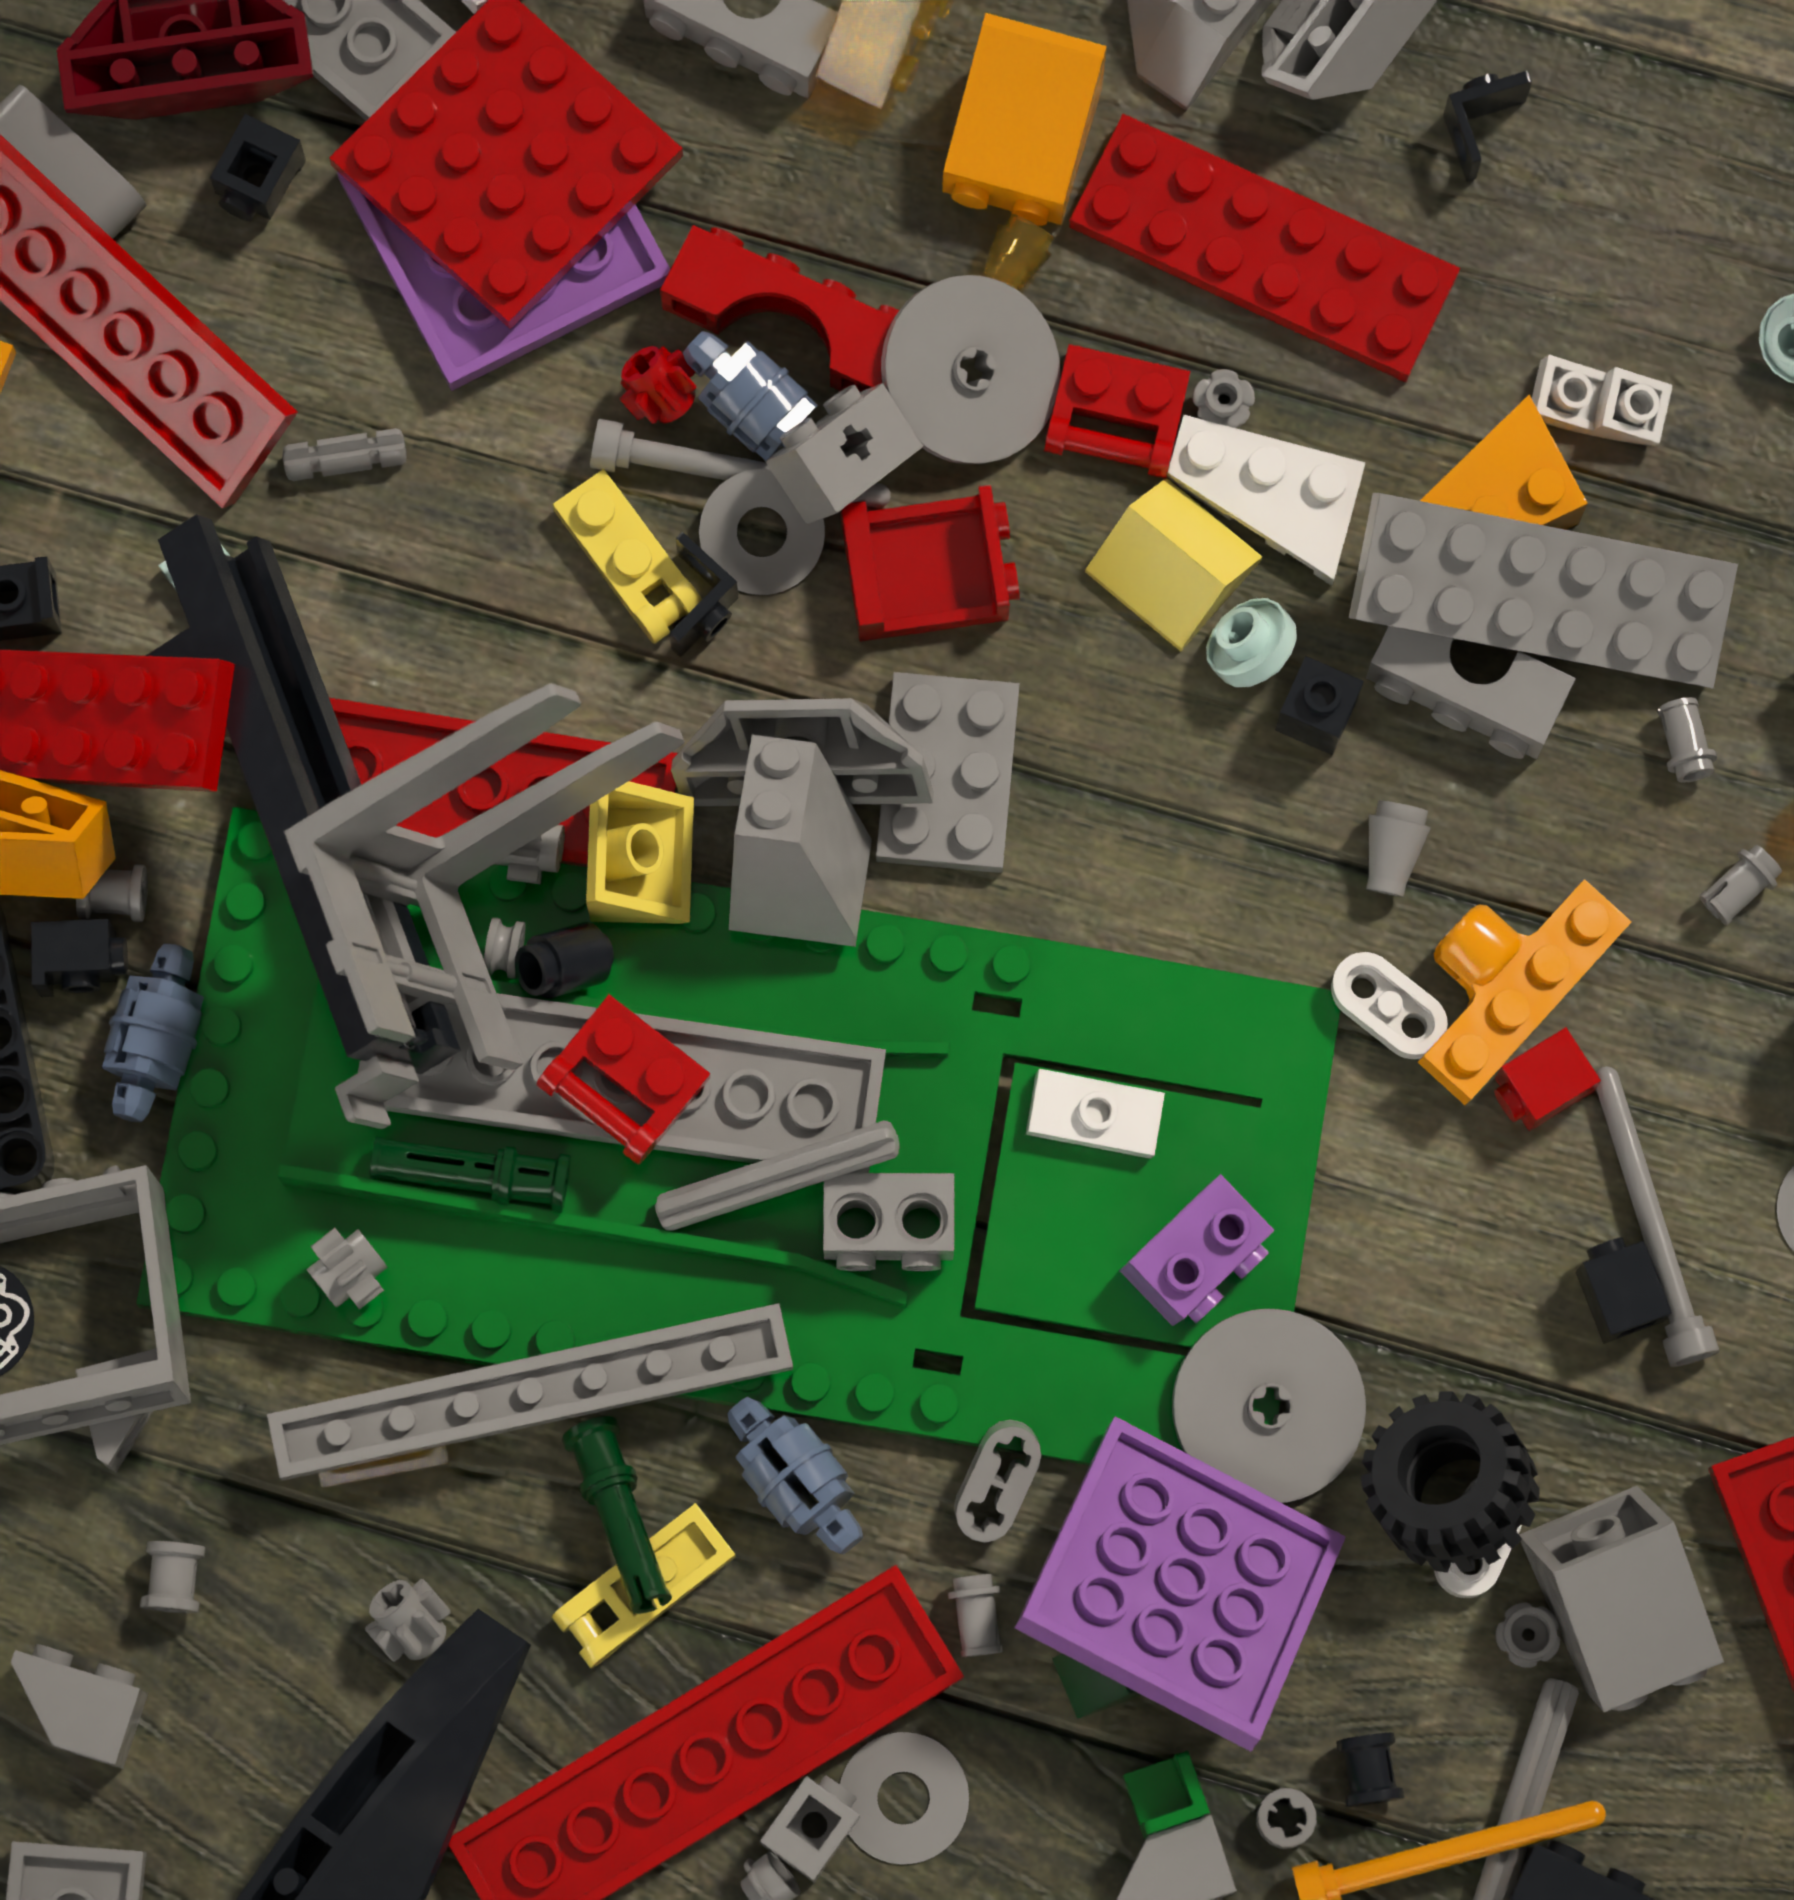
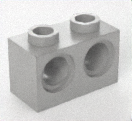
(889, 1200)

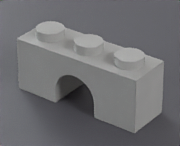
(778, 46)
(1512, 711)

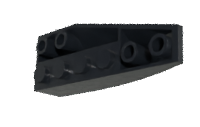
(401, 1786)

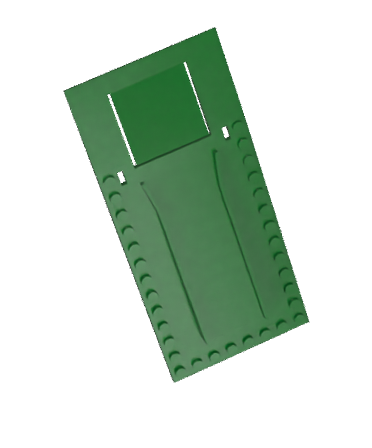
(272, 1165)

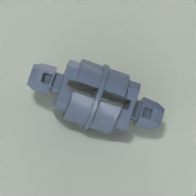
(748, 393)
(152, 1032)
(808, 1464)

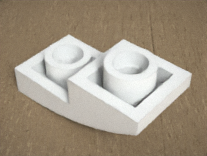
(1600, 403)

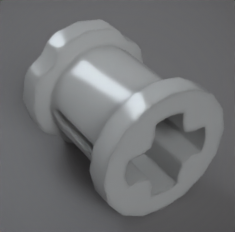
(117, 893)
(172, 1577)

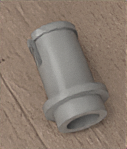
(1686, 740)
(1741, 884)
(976, 1615)

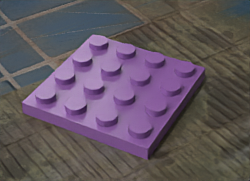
(470, 338)
(1181, 1583)

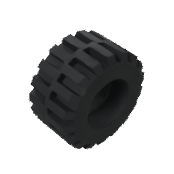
(1420, 1445)

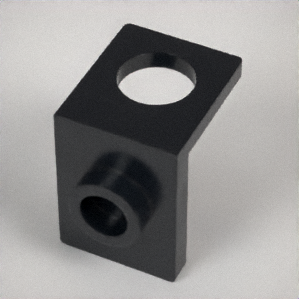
(1478, 98)
(712, 611)

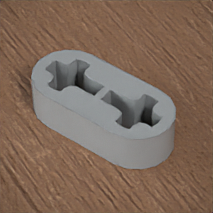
(1011, 1487)

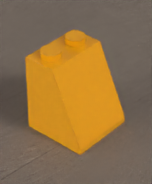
(1024, 120)

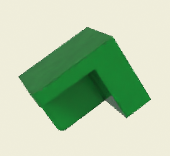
(1166, 1794)

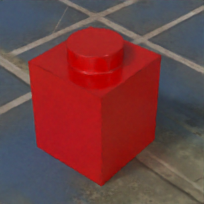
(1545, 1080)

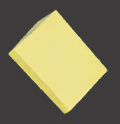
(1172, 562)
(640, 856)

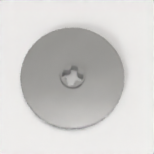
(1011, 348)
(1304, 1368)

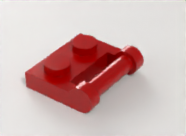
(1121, 393)
(637, 1063)

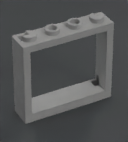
(123, 1390)

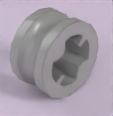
(502, 946)
(1276, 1836)

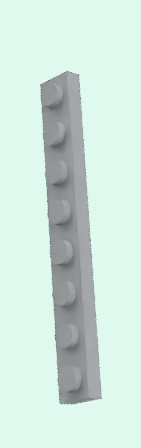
(529, 1392)

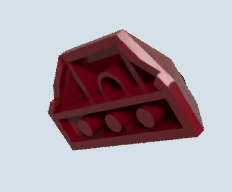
(181, 56)

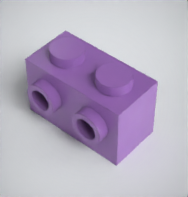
(1198, 1251)

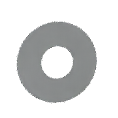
(720, 539)
(946, 1789)

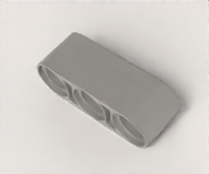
(68, 162)

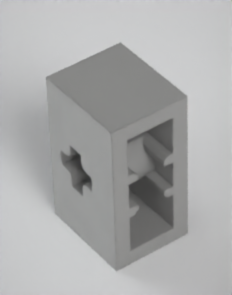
(827, 478)

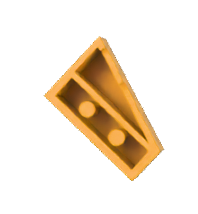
(1515, 475)

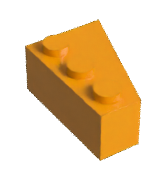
(51, 839)

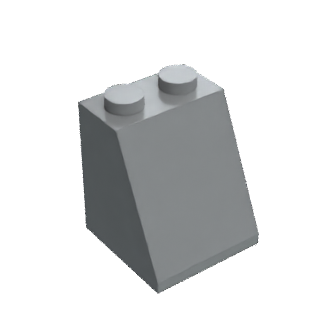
(796, 848)
(1623, 1599)

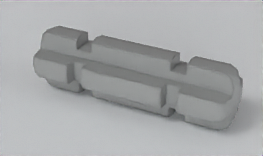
(344, 454)

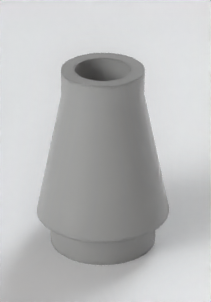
(1395, 844)

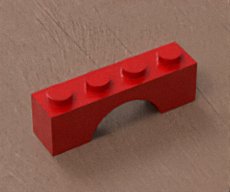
(721, 282)

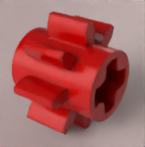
(657, 385)

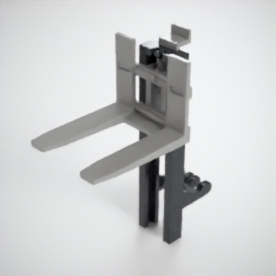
(340, 839)

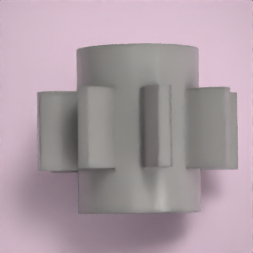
(536, 856)
(347, 1268)
(407, 1620)

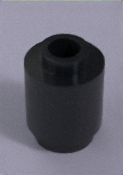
(564, 960)

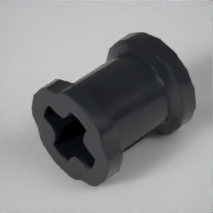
(1370, 1769)

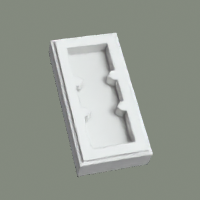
(1095, 1113)

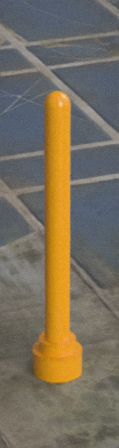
(1327, 1883)

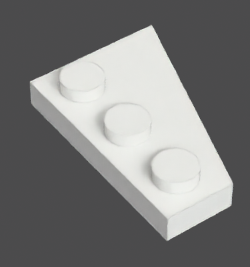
(1271, 486)

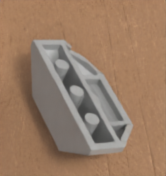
(1187, 41)
(1336, 44)
(859, 746)

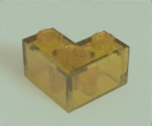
(875, 44)

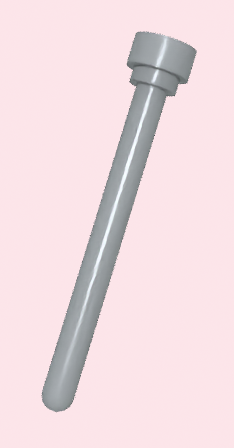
(619, 448)
(1687, 1334)

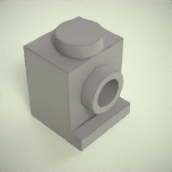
(788, 1840)

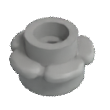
(1224, 382)
(1545, 1640)
(769, 1879)

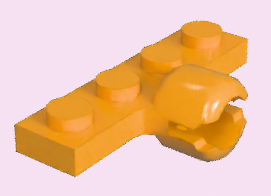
(1513, 982)

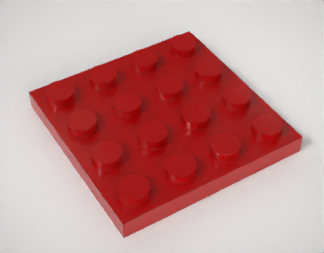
(506, 157)

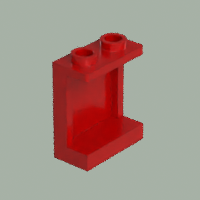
(928, 565)

